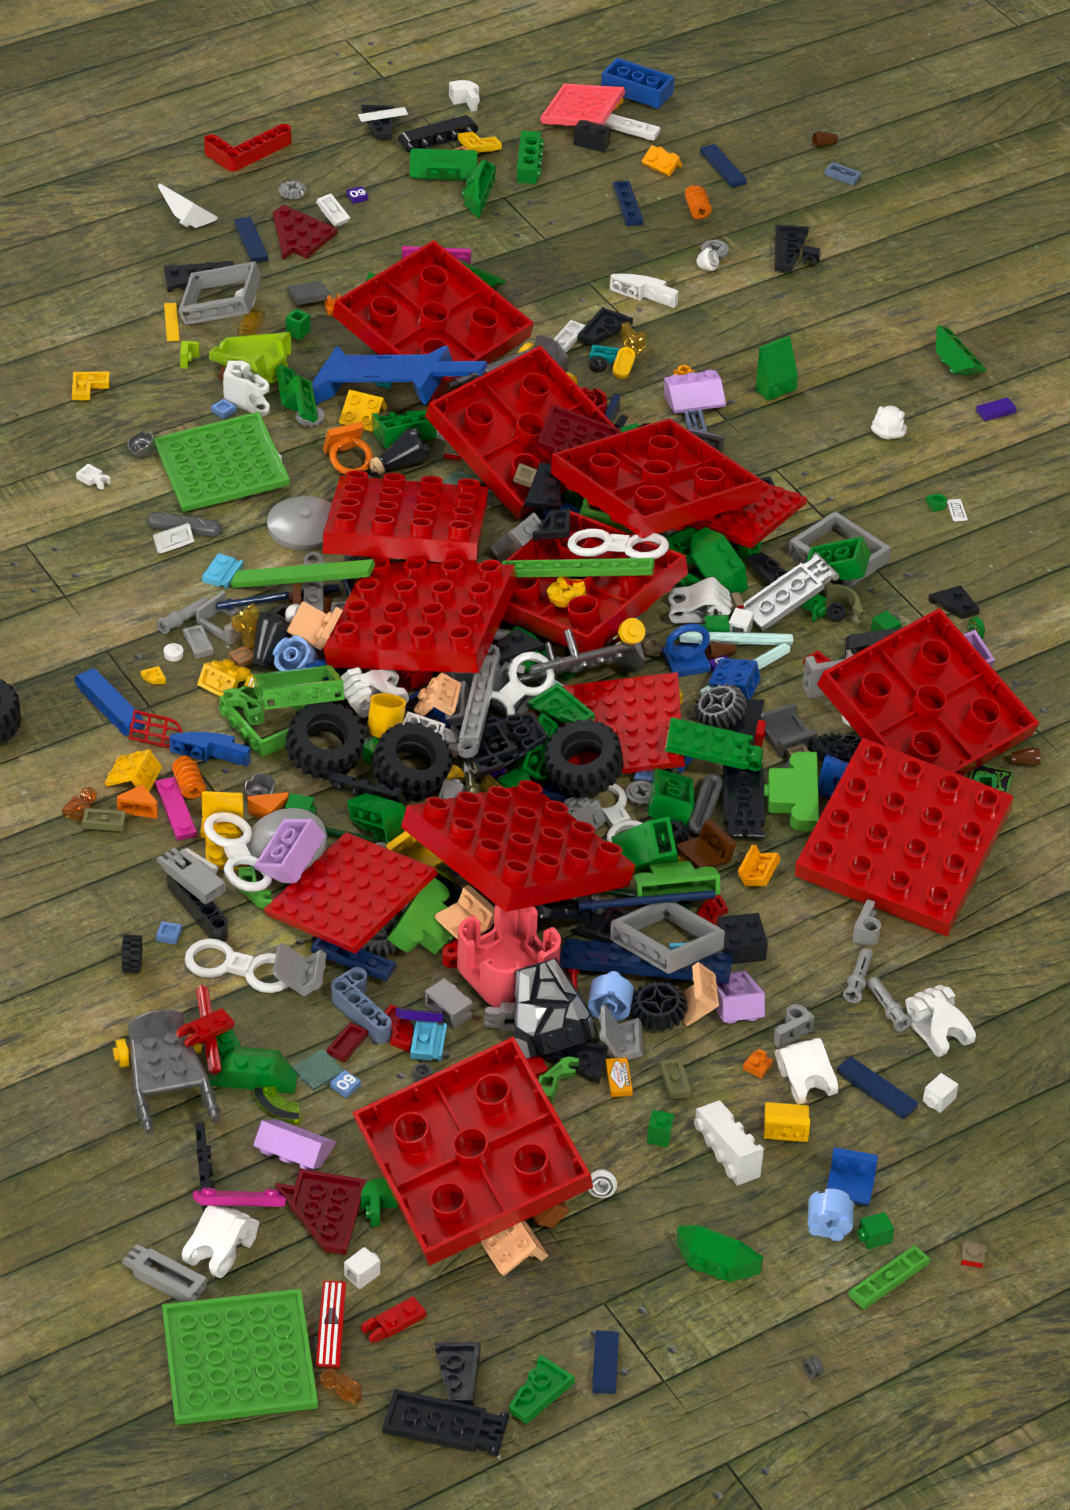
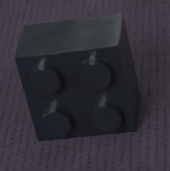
(744, 937)

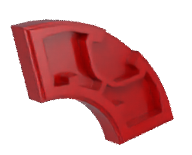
(712, 909)
(401, 1031)

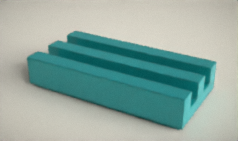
(608, 353)

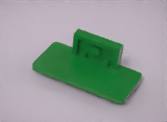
(442, 164)

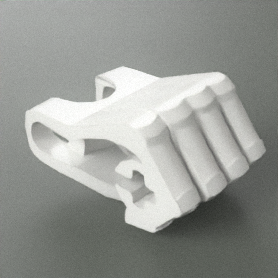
(245, 388)
(705, 592)
(361, 687)
(936, 1018)
(807, 1068)
(218, 1237)

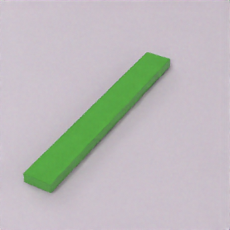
(583, 567)
(303, 573)

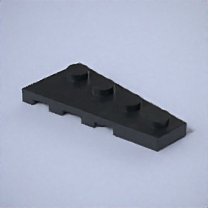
(788, 245)
(179, 275)
(349, 783)
(564, 910)
(203, 1155)

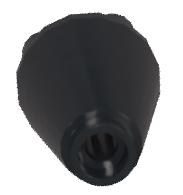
(405, 451)
(268, 634)

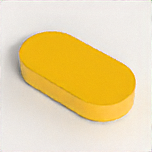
(623, 363)

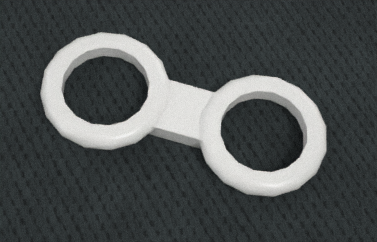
(617, 543)
(514, 689)
(616, 815)
(236, 850)
(235, 963)

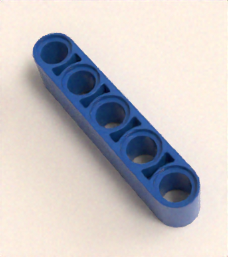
(108, 700)

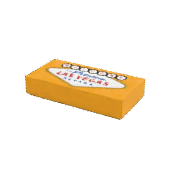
(618, 1077)

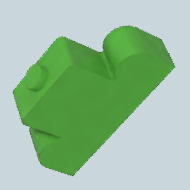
(795, 791)
(676, 878)
(418, 921)

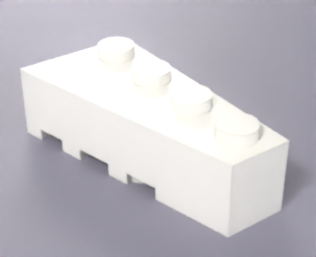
(729, 1142)

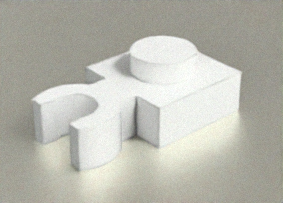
(91, 475)

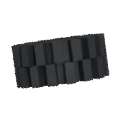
(132, 954)

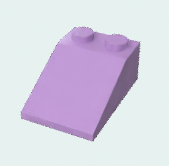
(740, 999)

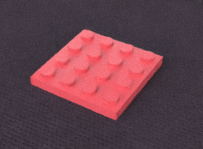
(582, 102)

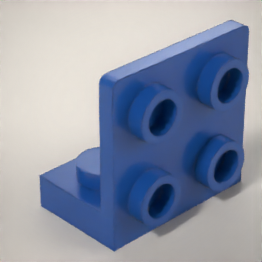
(741, 673)
(853, 1174)

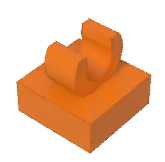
(329, 304)
(758, 1063)

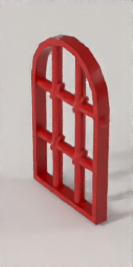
(149, 724)

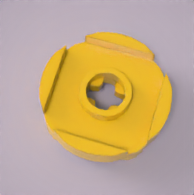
(561, 593)

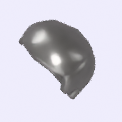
(141, 444)
(259, 785)

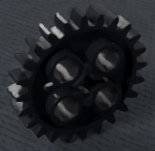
(837, 746)

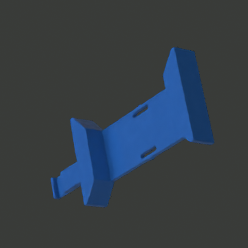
(422, 369)

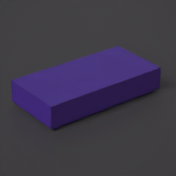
(996, 409)
(420, 1015)

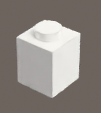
(741, 621)
(940, 1092)
(362, 1268)

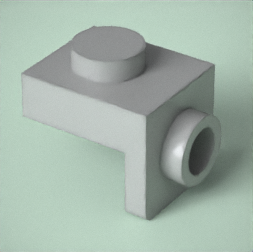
(451, 788)

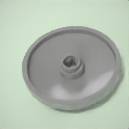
(299, 522)
(267, 826)

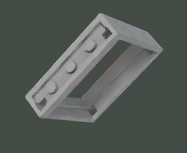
(223, 308)
(799, 545)
(626, 934)

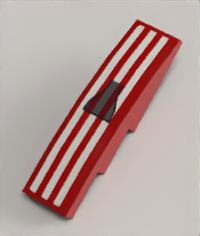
(331, 1325)

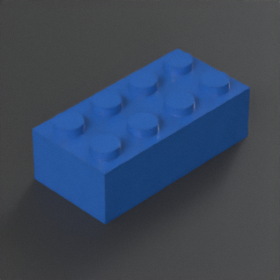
(639, 82)

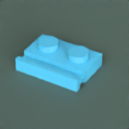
(222, 570)
(428, 1041)

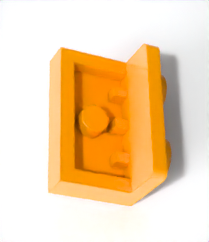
(661, 160)
(758, 867)

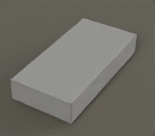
(198, 641)

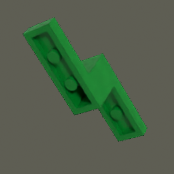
(296, 393)

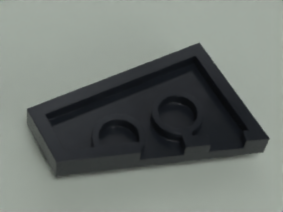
(602, 326)
(590, 1056)

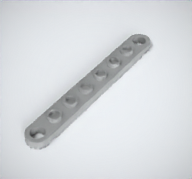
(314, 590)
(478, 705)

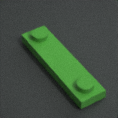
(889, 1277)

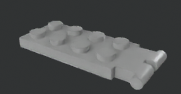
(790, 591)

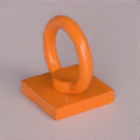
(343, 439)

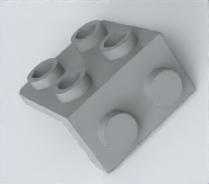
(586, 810)
(298, 972)
(622, 1039)

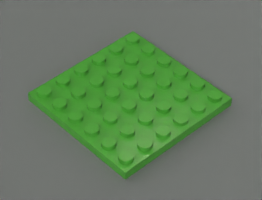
(221, 461)
(239, 1356)

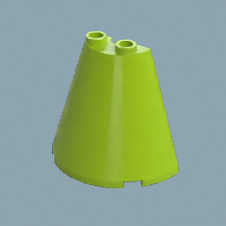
(261, 351)

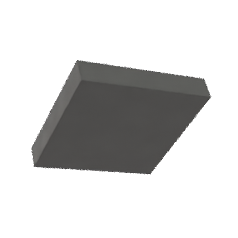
(308, 292)

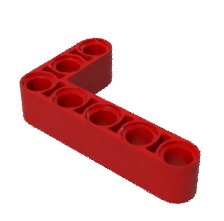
(249, 151)

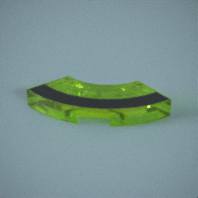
(274, 1105)

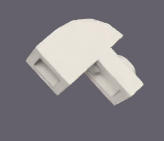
(464, 92)

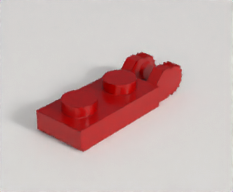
(206, 1027)
(394, 1320)

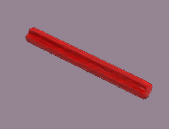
(211, 1045)

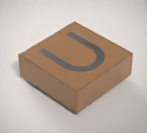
(241, 656)

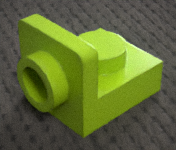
(189, 350)

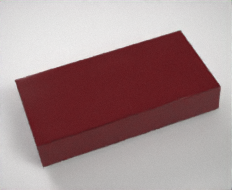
(347, 1042)

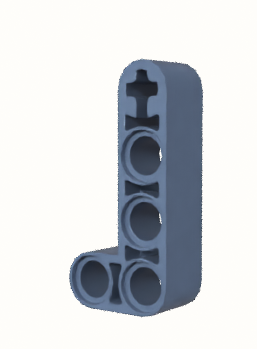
(349, 997)

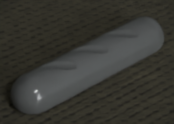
(198, 526)
(705, 802)

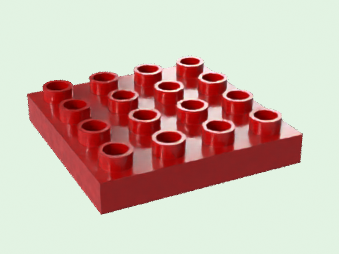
(432, 304)
(500, 419)
(656, 478)
(406, 518)
(607, 600)
(422, 616)
(929, 697)
(904, 836)
(518, 846)
(472, 1150)

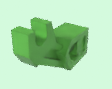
(251, 707)
(259, 898)
(557, 1072)

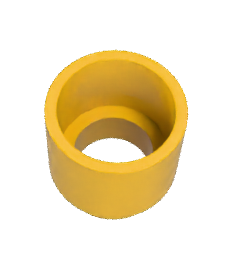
(385, 712)

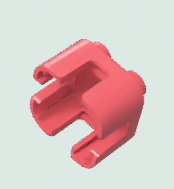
(491, 959)

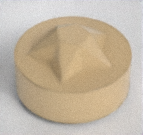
(376, 466)

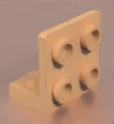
(313, 624)
(440, 693)
(468, 904)
(701, 996)
(513, 1246)

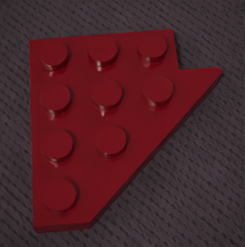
(300, 232)
(569, 429)
(325, 1206)

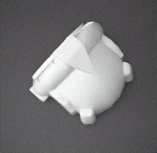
(889, 423)

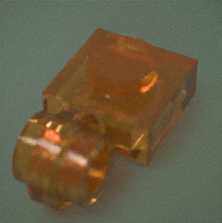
(76, 807)
(346, 1387)

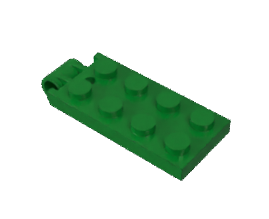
(713, 745)

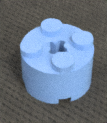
(293, 653)
(613, 992)
(830, 1214)

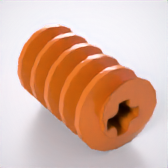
(698, 202)
(188, 777)

